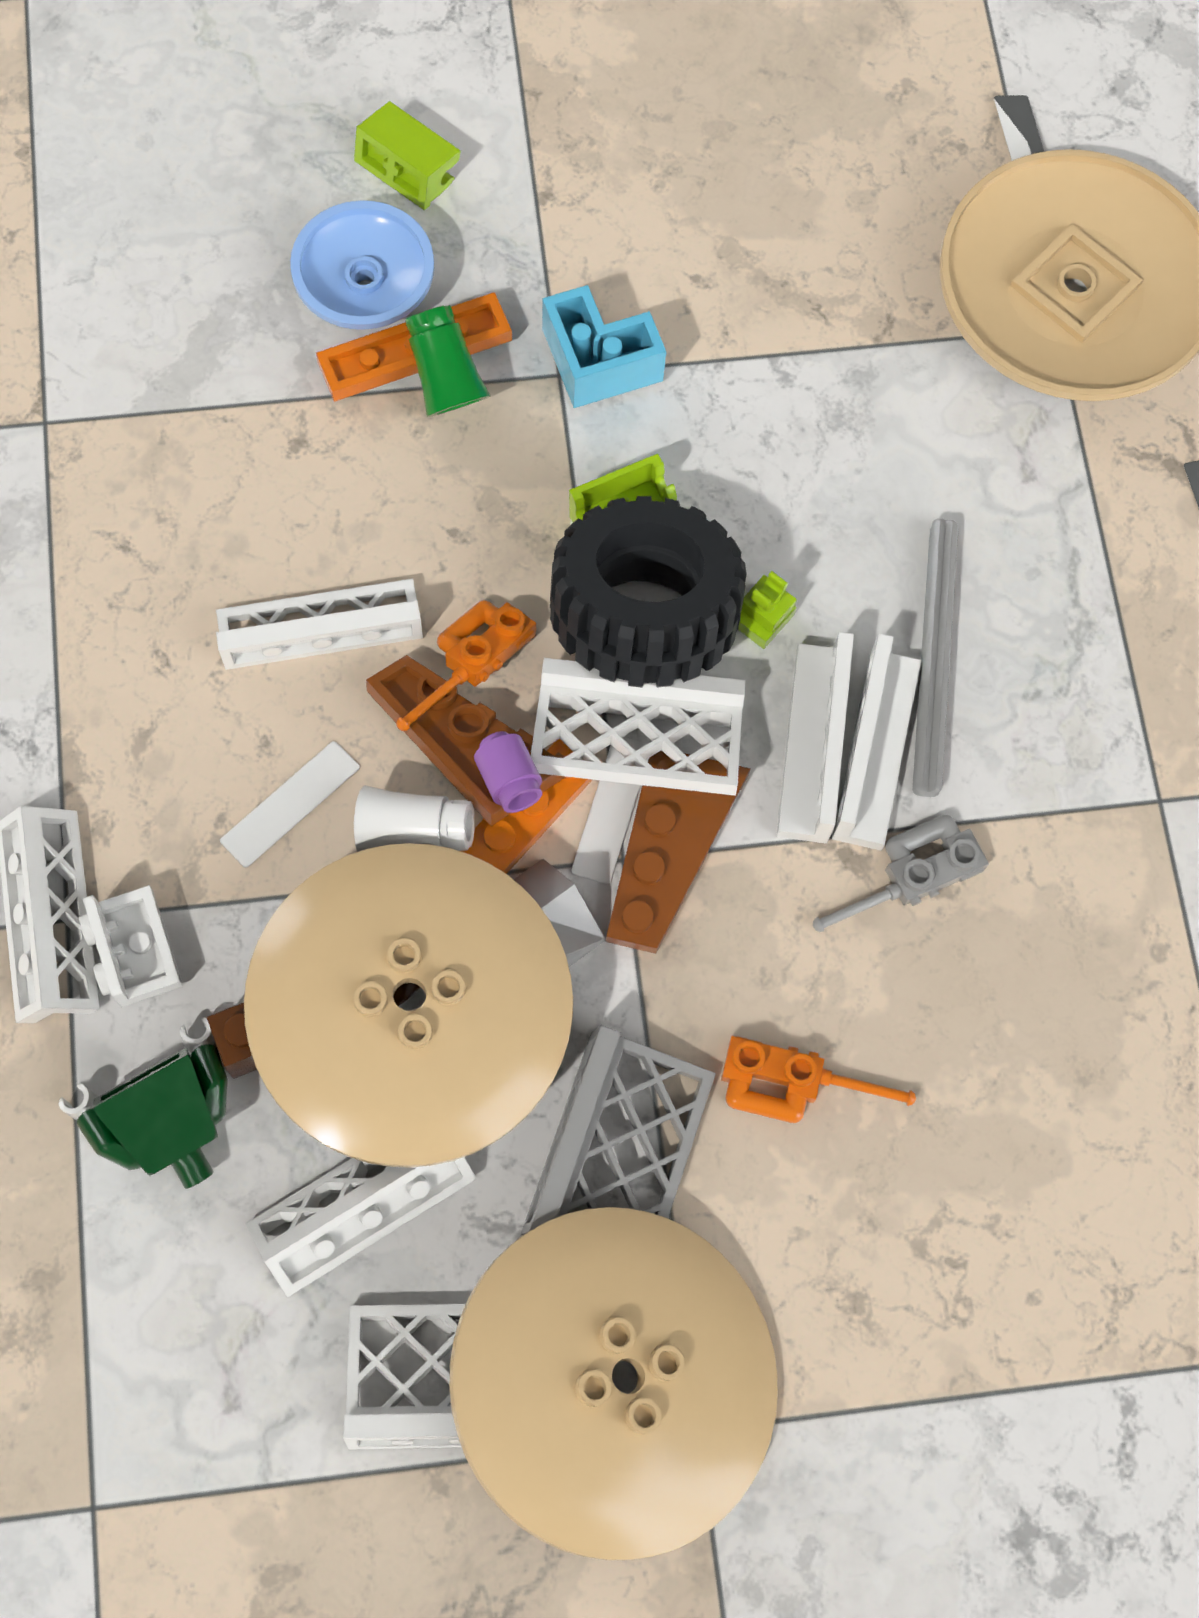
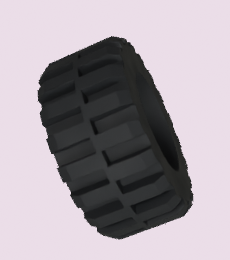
(638, 637)

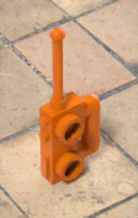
(476, 656)
(789, 1068)

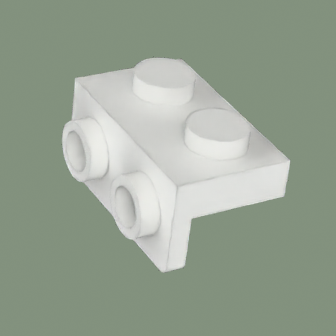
(131, 946)

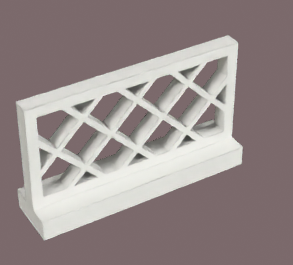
(690, 704)
(391, 1424)

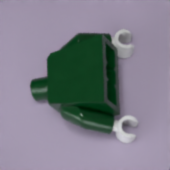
(160, 1113)

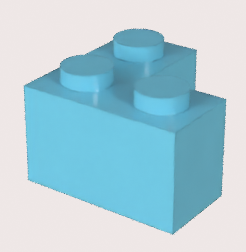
(596, 357)

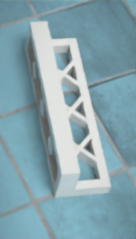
(320, 631)
(815, 741)
(877, 747)
(29, 915)
(357, 1219)

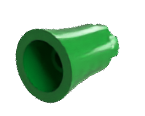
(444, 362)

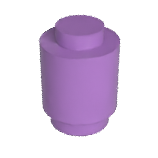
(508, 771)

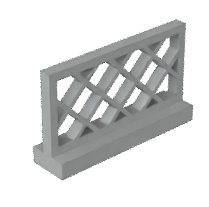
(581, 1122)

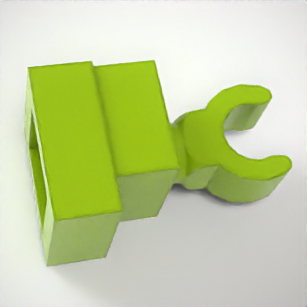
(766, 609)

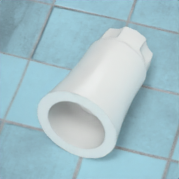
(404, 818)

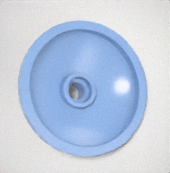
(360, 244)

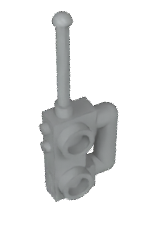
(919, 877)

